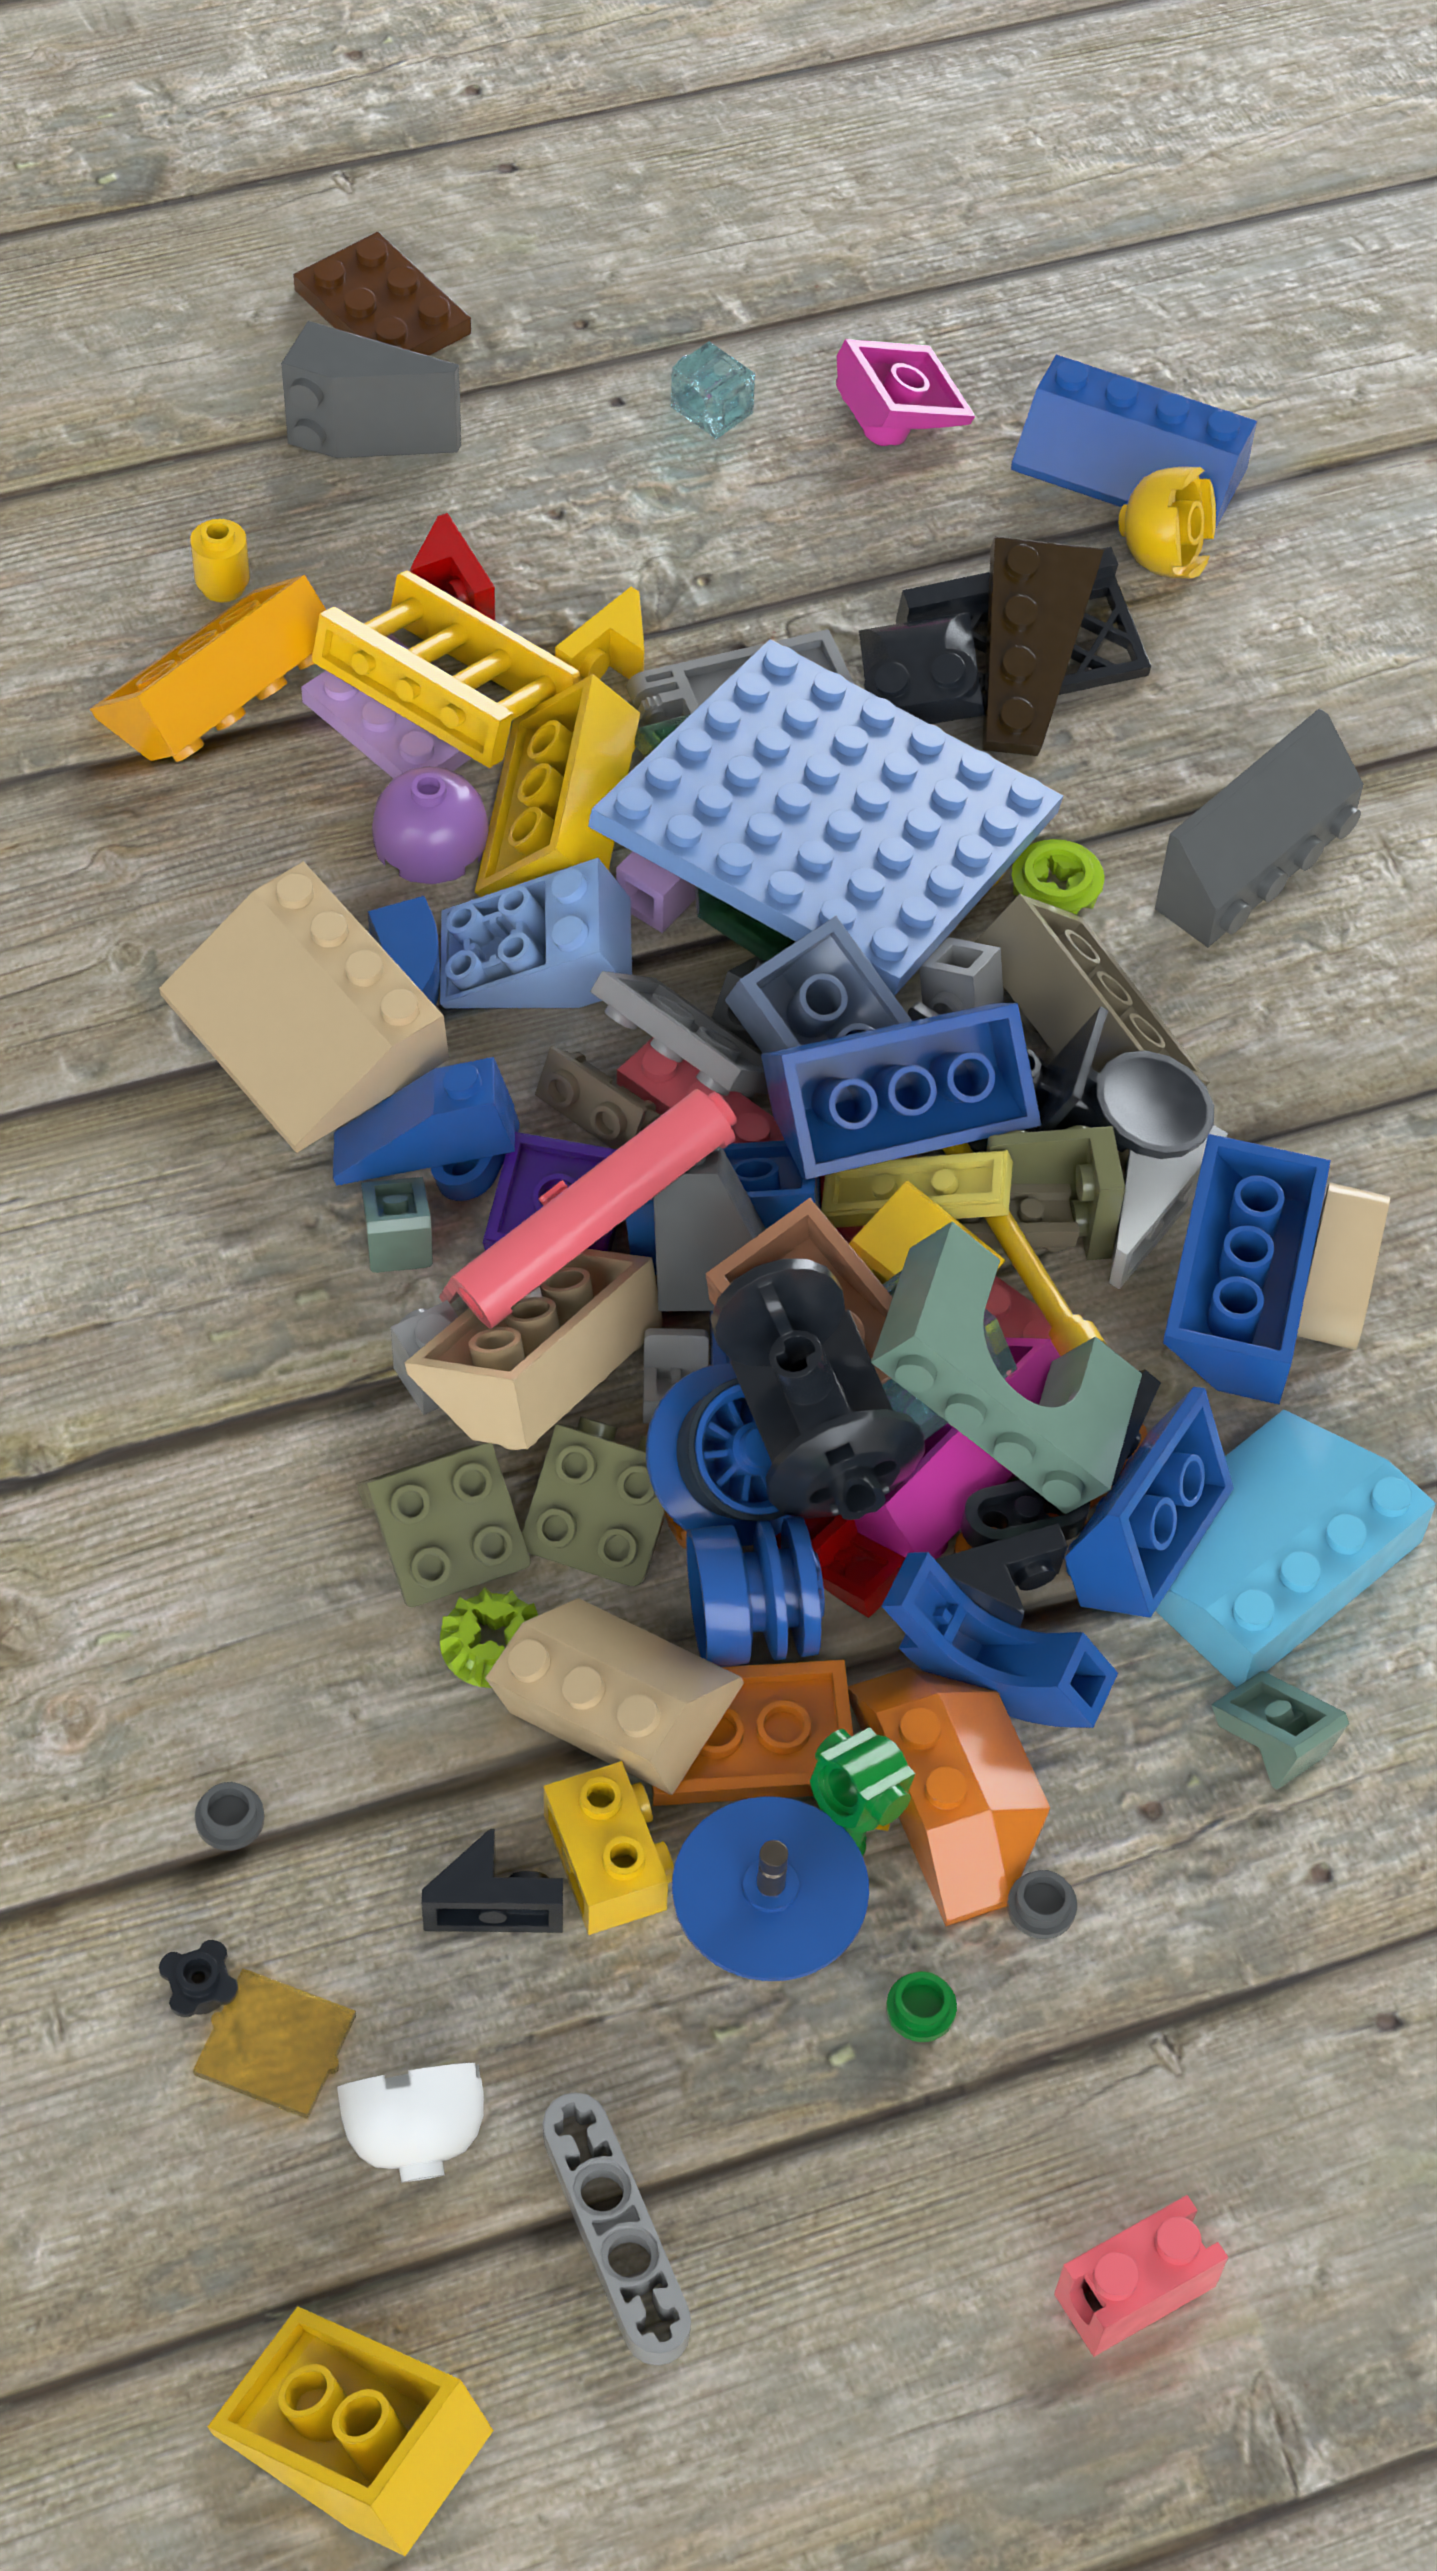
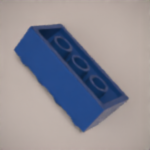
(1111, 431)
(902, 1089)
(1246, 1266)

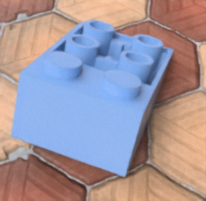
(537, 942)

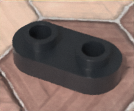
(1014, 1511)

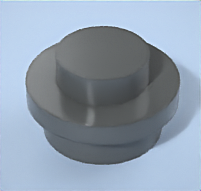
(229, 1816)
(1042, 1904)

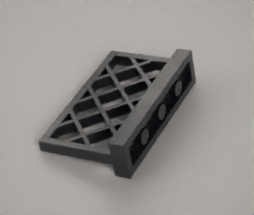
(972, 596)

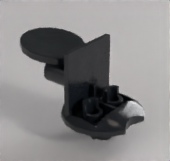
(1146, 1096)
(813, 1392)

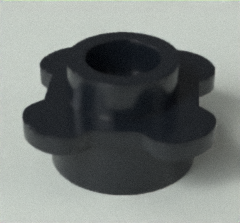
(200, 1998)

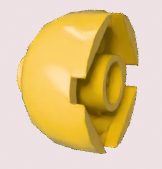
(1169, 521)

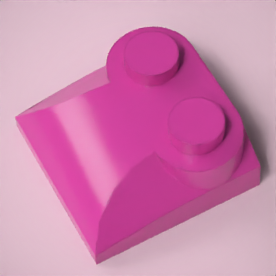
(897, 390)

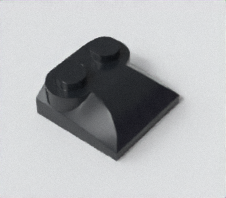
(925, 667)

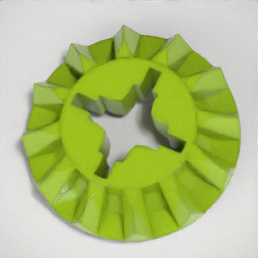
(1069, 863)
(462, 1633)

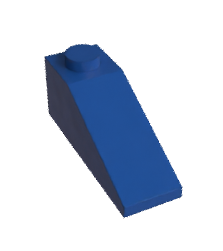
(432, 1122)

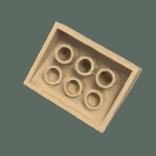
(306, 1009)

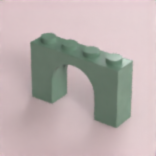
(940, 1356)

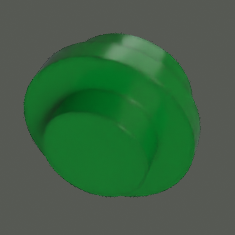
(921, 2006)

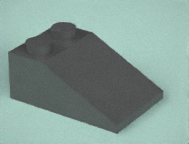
(368, 397)

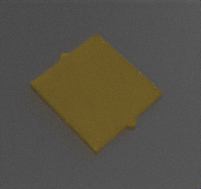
(275, 2043)

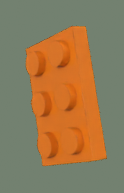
(768, 1734)

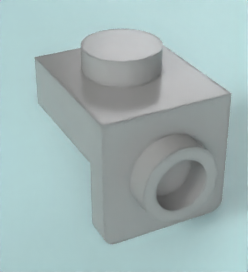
(667, 1359)

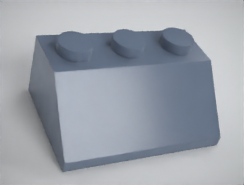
(814, 993)

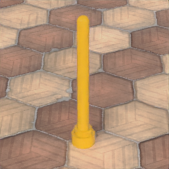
(1066, 1329)

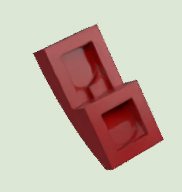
(851, 1563)

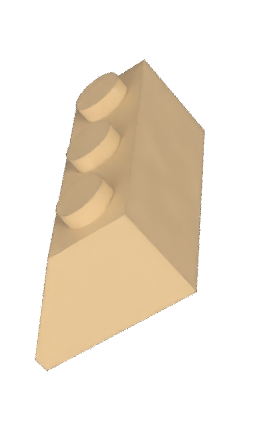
(613, 1690)

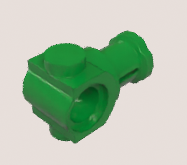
(861, 1781)

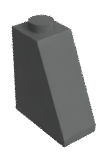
(697, 1227)

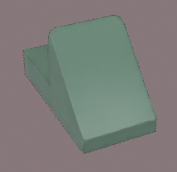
(397, 1224)
(1283, 1722)

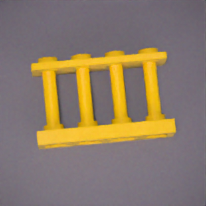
(426, 694)

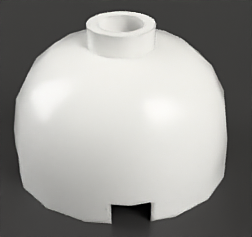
(413, 2118)

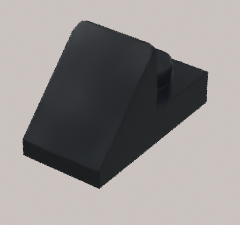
(995, 1569)
(474, 1900)

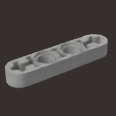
(620, 2225)

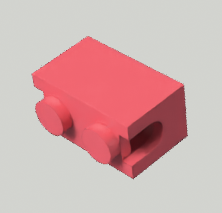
(1139, 2276)

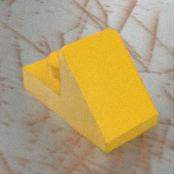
(608, 639)

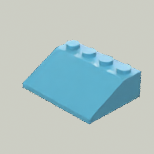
(1291, 1544)

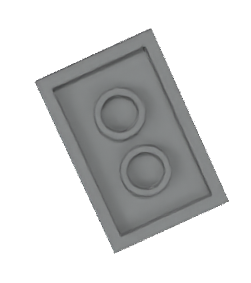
(683, 1032)

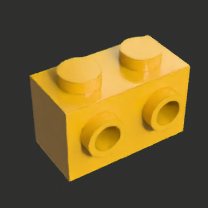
(608, 1847)

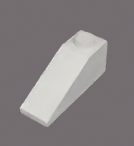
(1152, 1202)

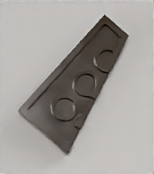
(1031, 630)

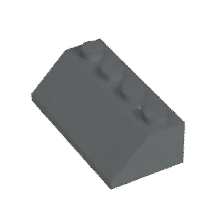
(1260, 831)

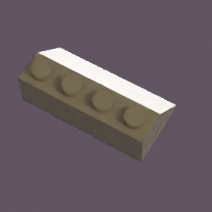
(1064, 975)

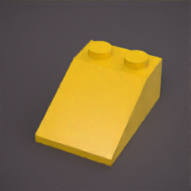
(354, 2427)

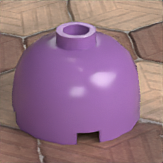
(430, 825)

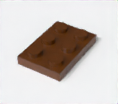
(382, 297)

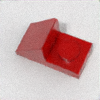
(452, 567)

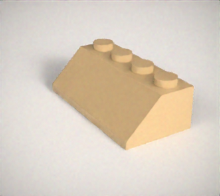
(545, 1355)

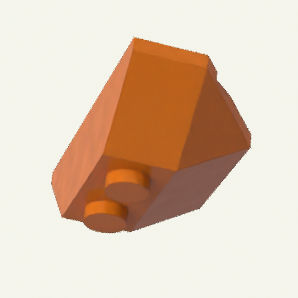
(973, 1787)

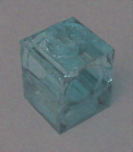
(712, 389)

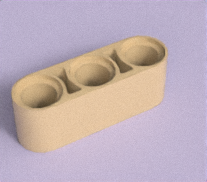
(1343, 1265)

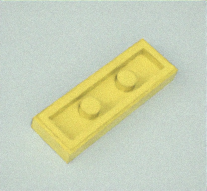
(959, 1183)

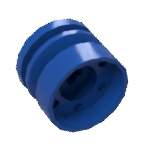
(754, 1591)

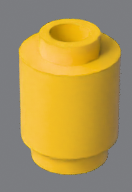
(220, 559)

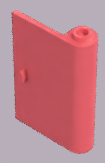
(591, 1206)

